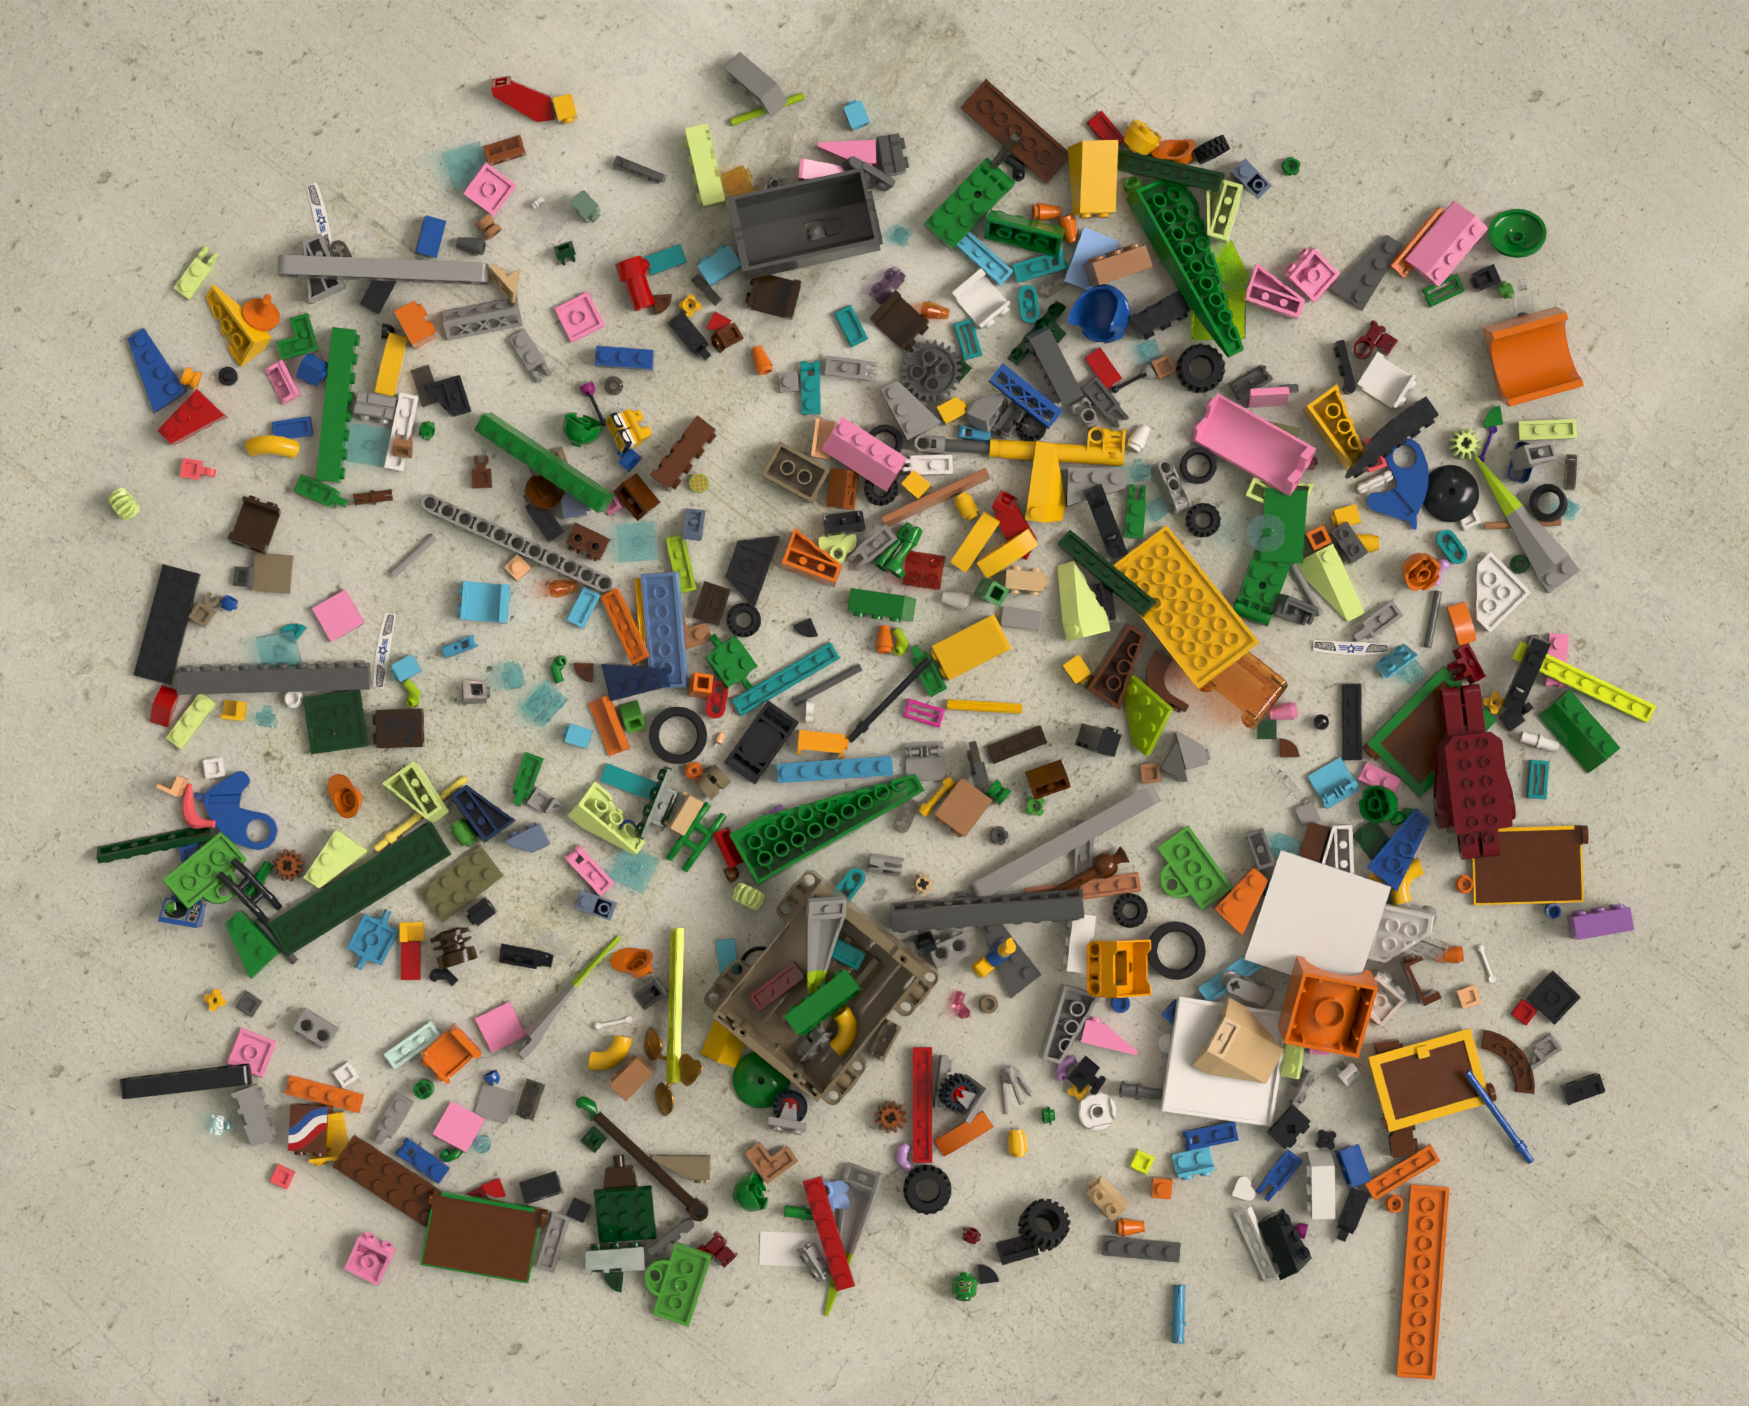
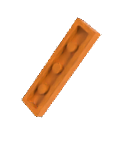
(1399, 265)
(625, 626)
(324, 1093)
(1402, 1172)

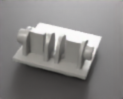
(925, 760)

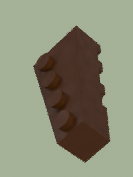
(684, 453)
(1117, 665)

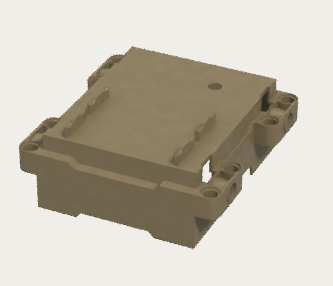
(881, 974)

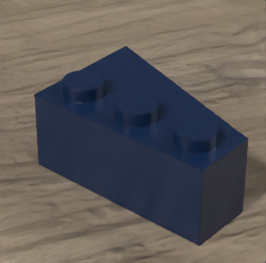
(632, 680)
(481, 814)

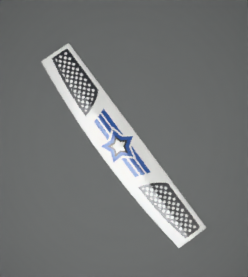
(319, 213)
(1350, 648)
(383, 650)

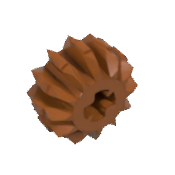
(281, 864)
(895, 1122)

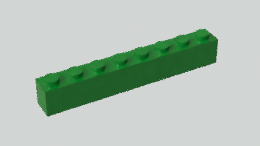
(336, 405)
(544, 462)

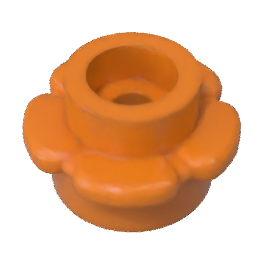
(688, 772)
(1459, 883)
(1394, 1208)

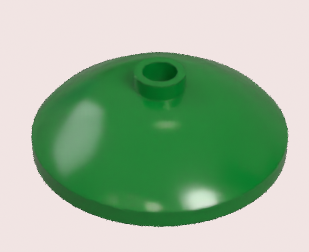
(1520, 226)
(746, 1084)

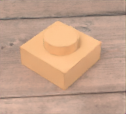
(517, 567)
(1468, 996)

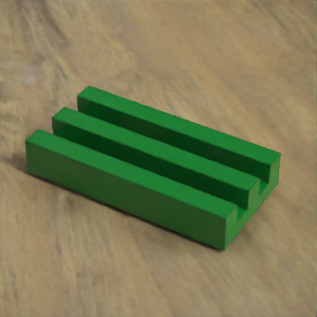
(1428, 297)

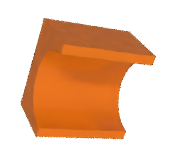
(1531, 356)
(1327, 1009)

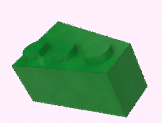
(881, 605)
(251, 943)

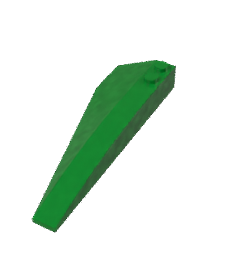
(1178, 237)
(795, 834)

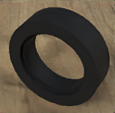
(655, 729)
(1195, 964)

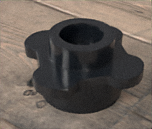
(1327, 1144)

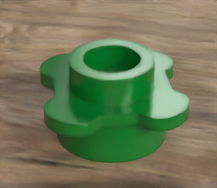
(427, 430)

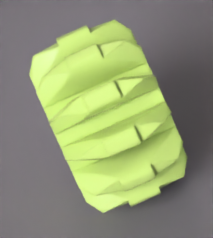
(1460, 438)
(123, 504)
(748, 896)

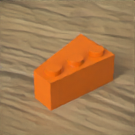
(810, 561)
(1242, 900)

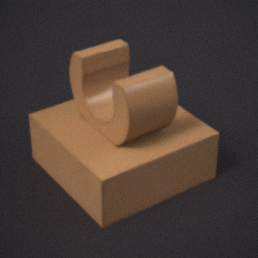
(403, 448)

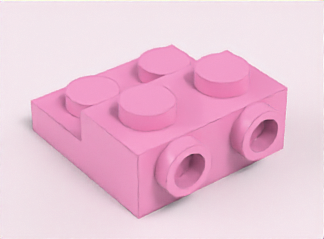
(1311, 273)
(370, 1258)

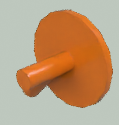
(261, 313)

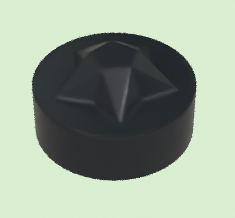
(228, 376)

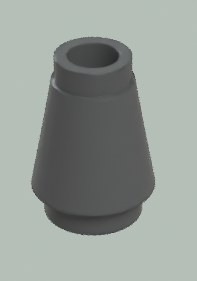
(472, 245)

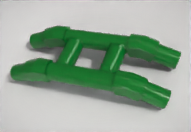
(697, 849)

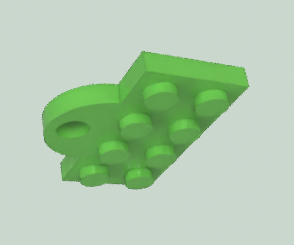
(1192, 869)
(198, 874)
(678, 1283)

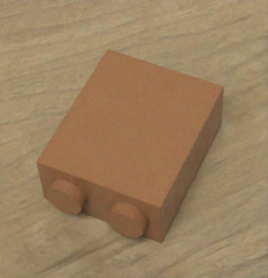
(962, 808)

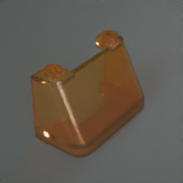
(1250, 687)

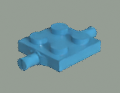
(373, 939)

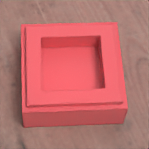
(282, 1176)

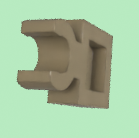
(203, 612)

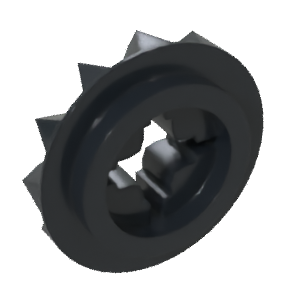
(1022, 430)

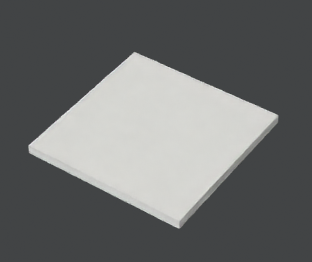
(1317, 916)
(1212, 1096)

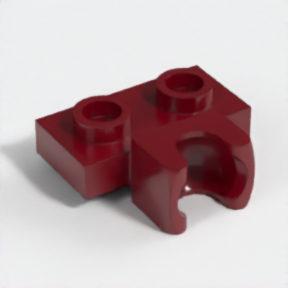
(1466, 665)

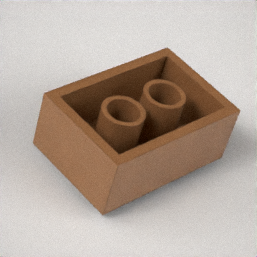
(1117, 264)
(630, 1079)

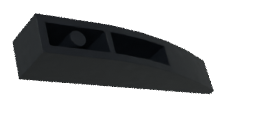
(1394, 434)

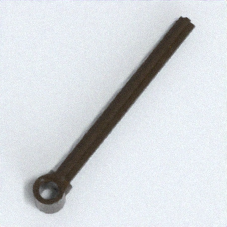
(652, 1167)

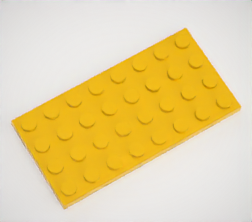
(1189, 610)

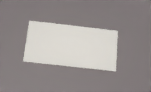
(782, 1247)

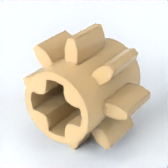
(925, 879)

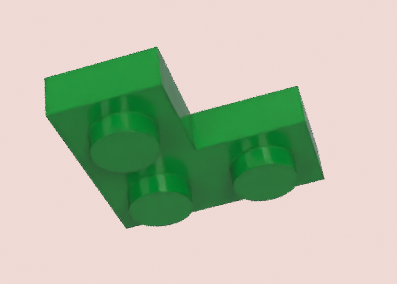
(304, 339)

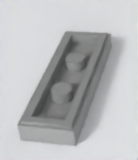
(1083, 855)
(553, 1241)

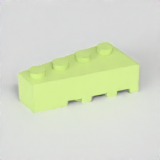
(705, 166)

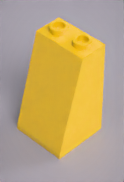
(1093, 177)
(970, 647)

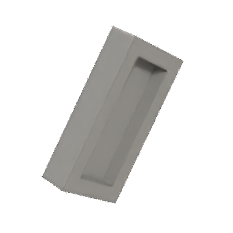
(1020, 618)

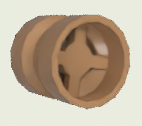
(488, 227)

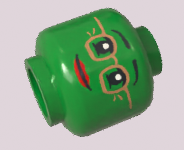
(964, 1287)

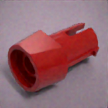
(633, 274)

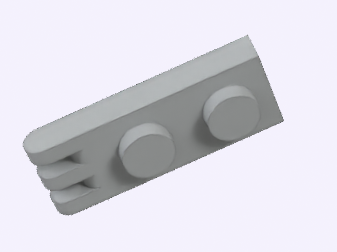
(850, 368)

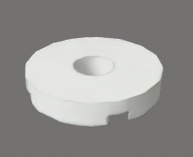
(1091, 1101)

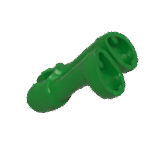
(909, 537)

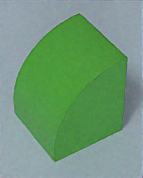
(632, 716)

